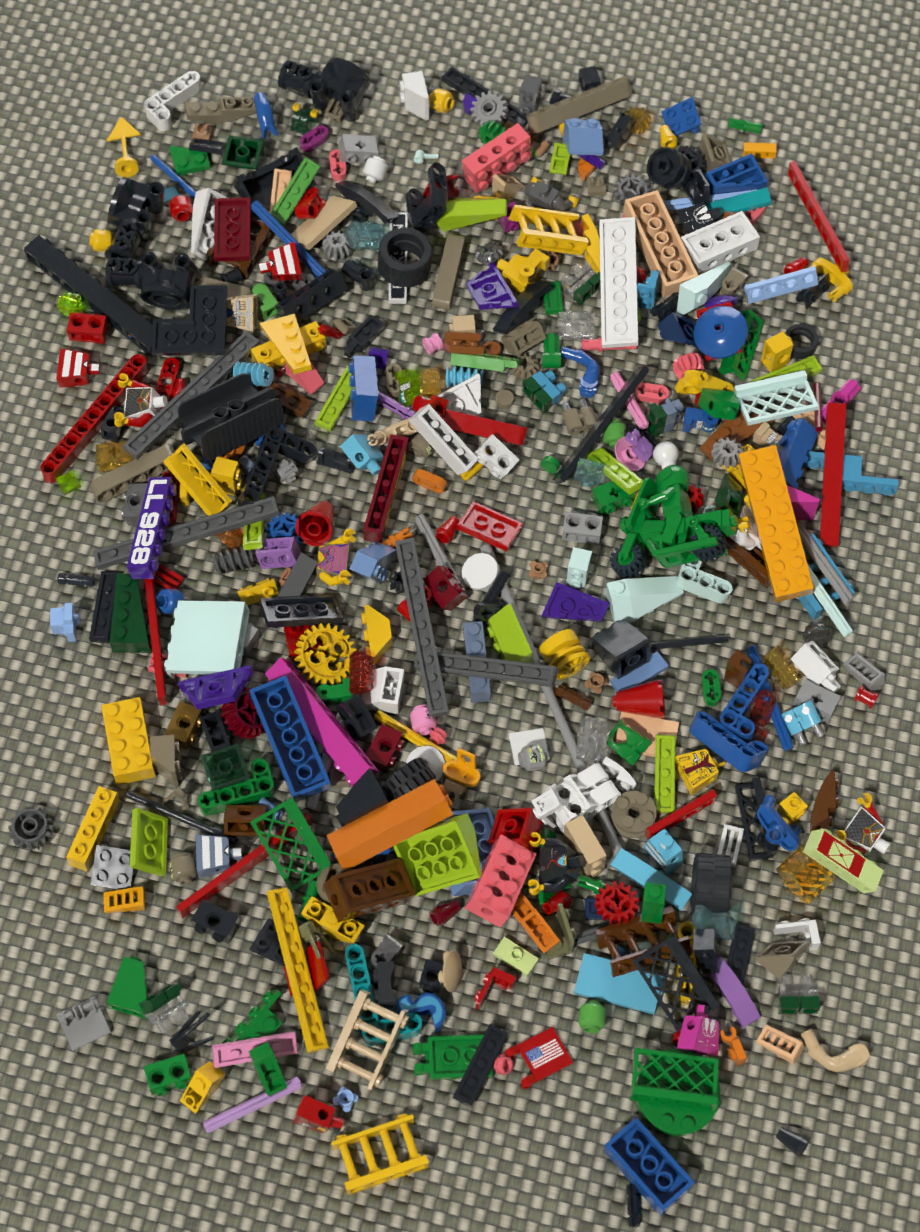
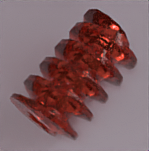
(361, 673)

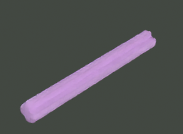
(249, 1106)

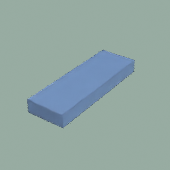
(642, 674)

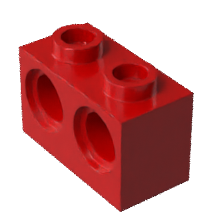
(87, 331)

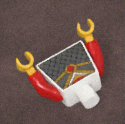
(140, 403)
(865, 829)

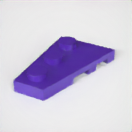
(574, 605)

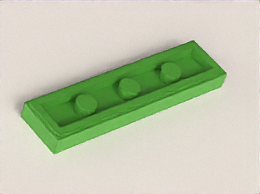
(295, 190)

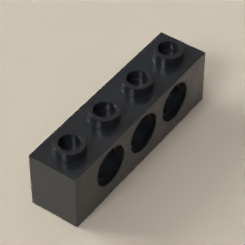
(316, 288)

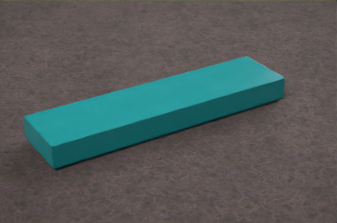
(742, 202)

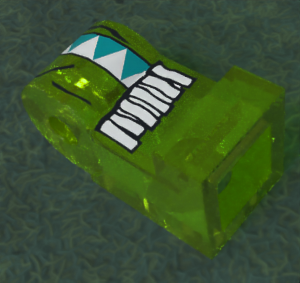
(409, 385)

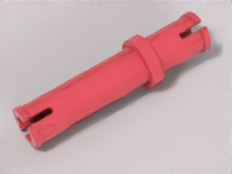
(596, 344)

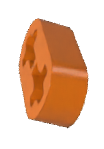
(429, 481)

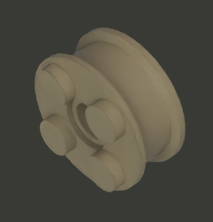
(636, 802)

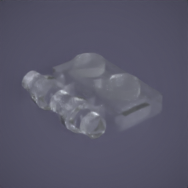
(576, 329)

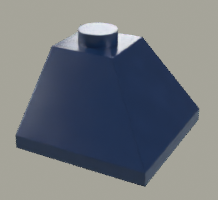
(678, 329)

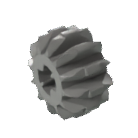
(336, 245)
(726, 452)

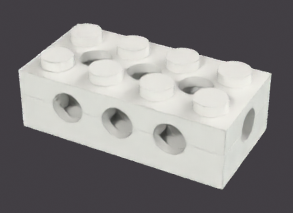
(721, 242)

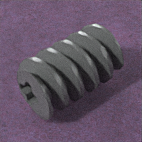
(232, 560)

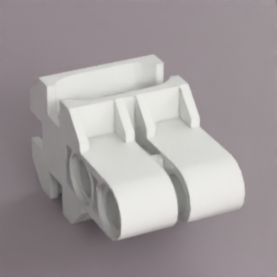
(587, 793)

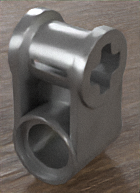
(388, 950)

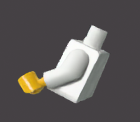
(746, 530)

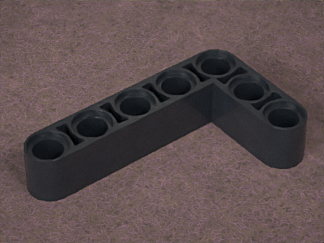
(266, 461)

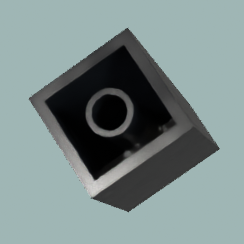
(622, 648)
(361, 799)

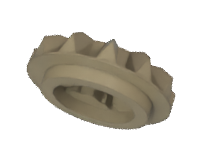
(532, 368)

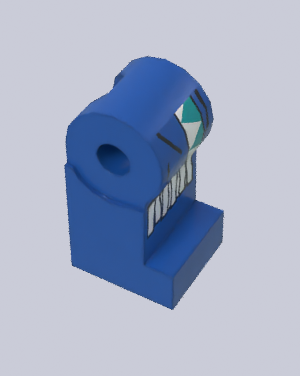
(698, 419)

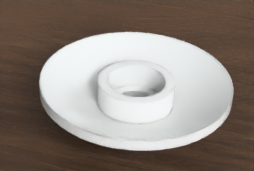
(432, 756)

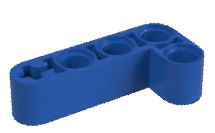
(746, 699)
(726, 744)

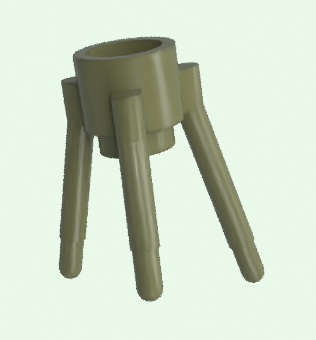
(309, 933)

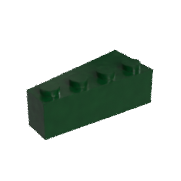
(128, 619)

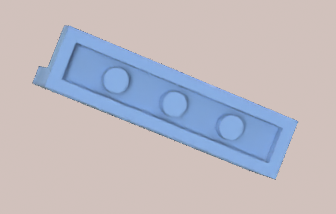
(781, 285)

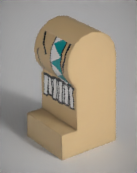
(765, 436)

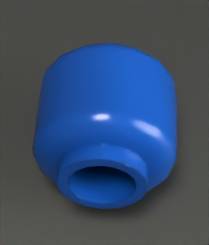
(168, 600)

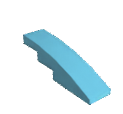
(642, 872)

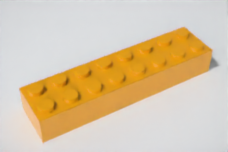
(775, 524)

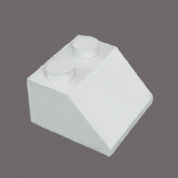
(415, 94)

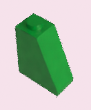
(653, 902)
(129, 988)

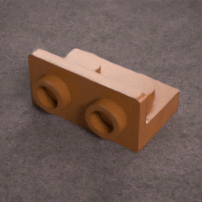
(463, 343)

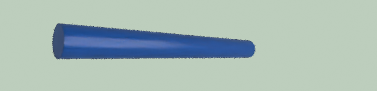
(173, 176)

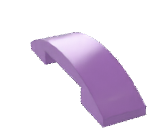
(735, 994)

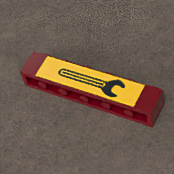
(386, 488)

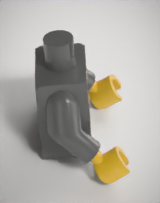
(547, 197)

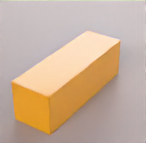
(760, 150)

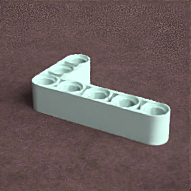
(697, 577)

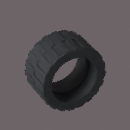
(404, 240)
(711, 882)

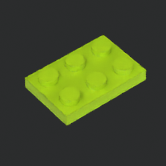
(148, 842)

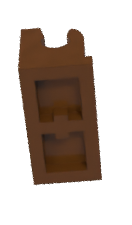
(735, 672)

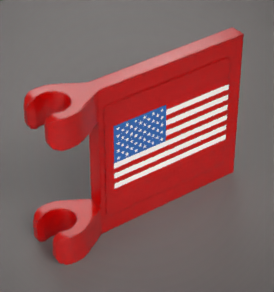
(543, 1056)

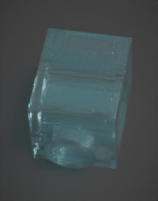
(588, 472)

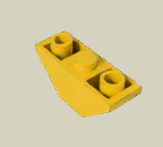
(377, 633)
(325, 919)

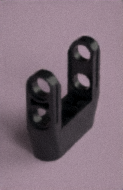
(433, 206)

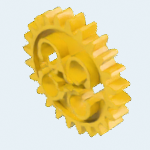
(330, 638)

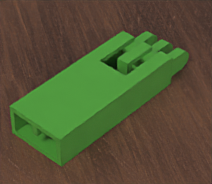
(484, 361)

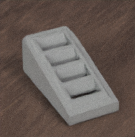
(873, 681)

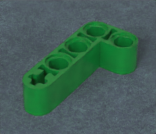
(235, 791)

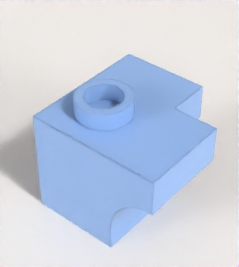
(64, 621)

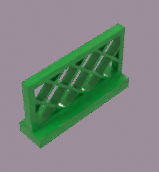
(303, 831)
(668, 1096)

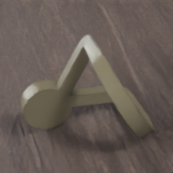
(177, 792)

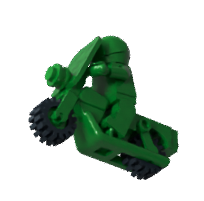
(676, 535)

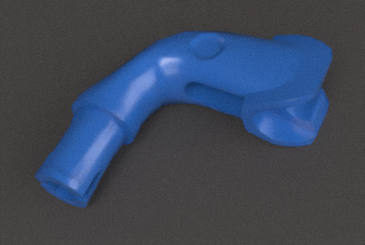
(264, 114)
(589, 382)

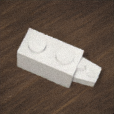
(816, 666)

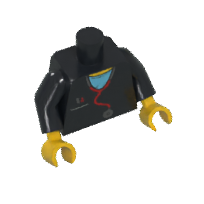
(557, 865)

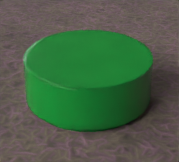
(550, 464)

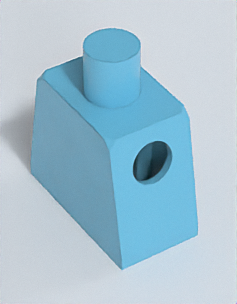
(363, 454)

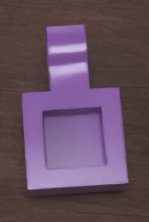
(641, 446)

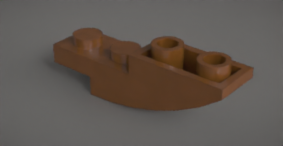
(825, 803)

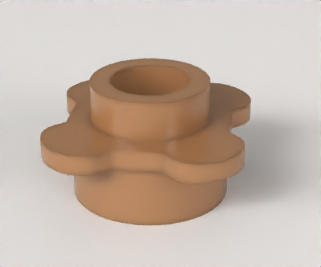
(538, 574)
(595, 677)

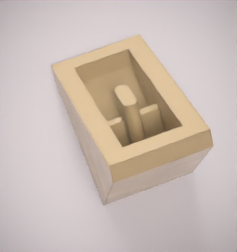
(506, 184)

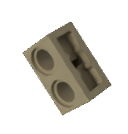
(523, 337)

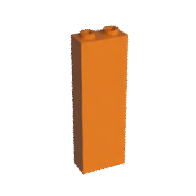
(390, 824)

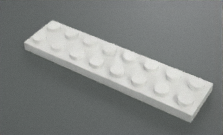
(618, 282)

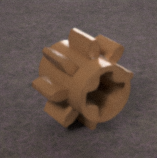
(554, 260)

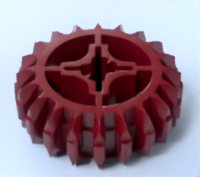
(242, 716)

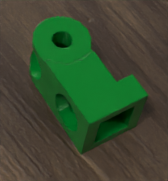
(335, 693)

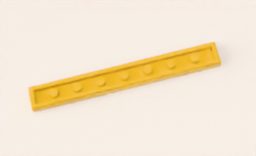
(297, 970)

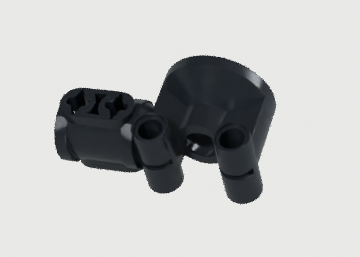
(338, 80)
(130, 217)
(158, 285)

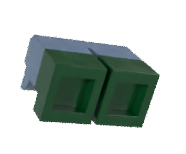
(663, 417)

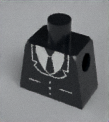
(697, 217)

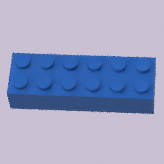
(290, 739)

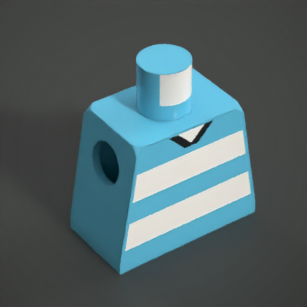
(662, 850)

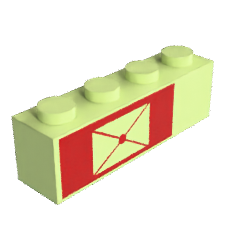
(843, 860)

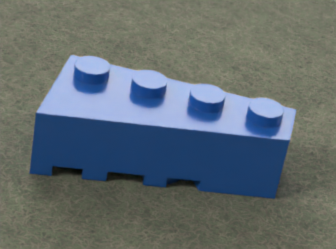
(794, 447)

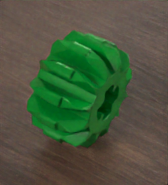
(490, 131)

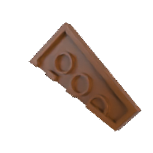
(733, 429)

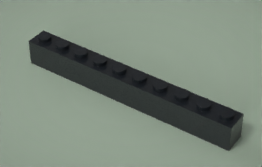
(93, 293)

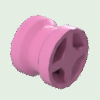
(432, 343)

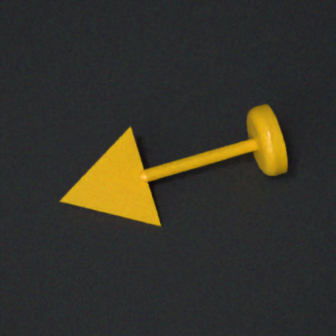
(125, 165)

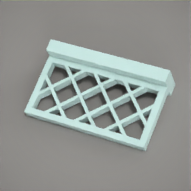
(772, 387)

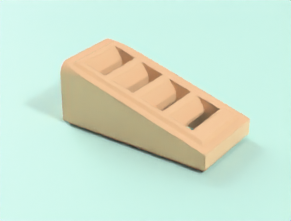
(792, 1058)

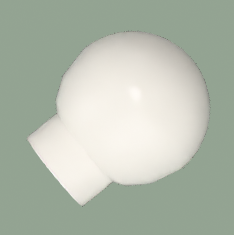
(665, 454)

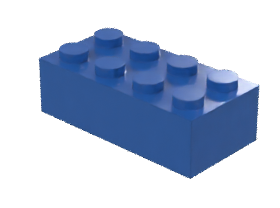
(648, 1166)

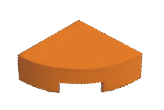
(585, 169)

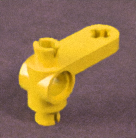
(695, 380)

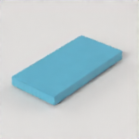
(624, 990)

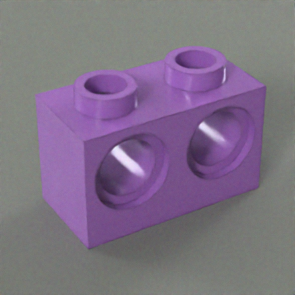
(278, 553)

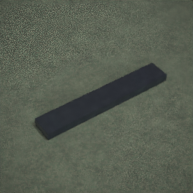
(466, 85)

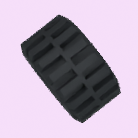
(408, 778)

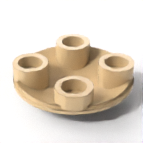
(452, 970)

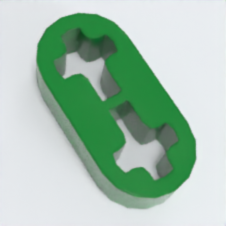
(715, 687)

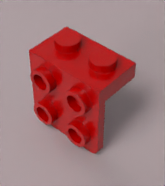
(317, 968)

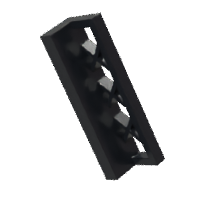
(757, 797)

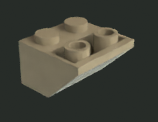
(166, 757)

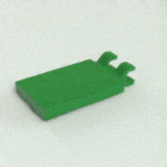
(446, 1056)

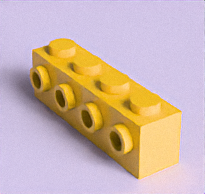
(268, 354)

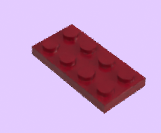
(232, 229)

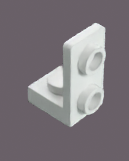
(546, 805)
(801, 925)

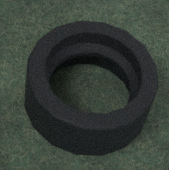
(807, 331)

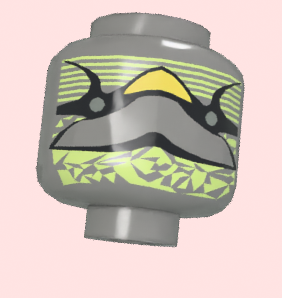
(533, 757)

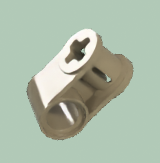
(734, 282)

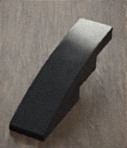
(368, 201)
(526, 301)

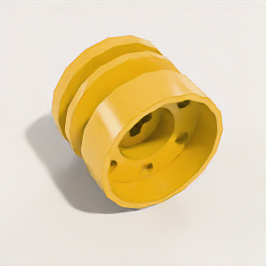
(565, 653)

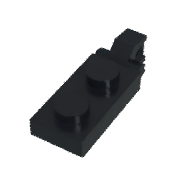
(363, 336)

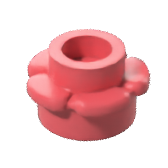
(438, 736)
(503, 1065)

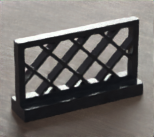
(687, 967)

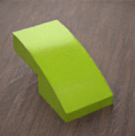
(559, 160)

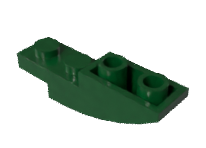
(729, 495)

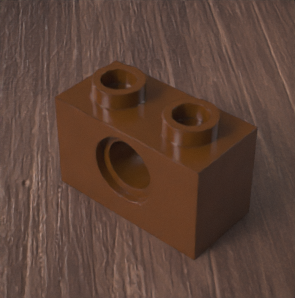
(238, 819)

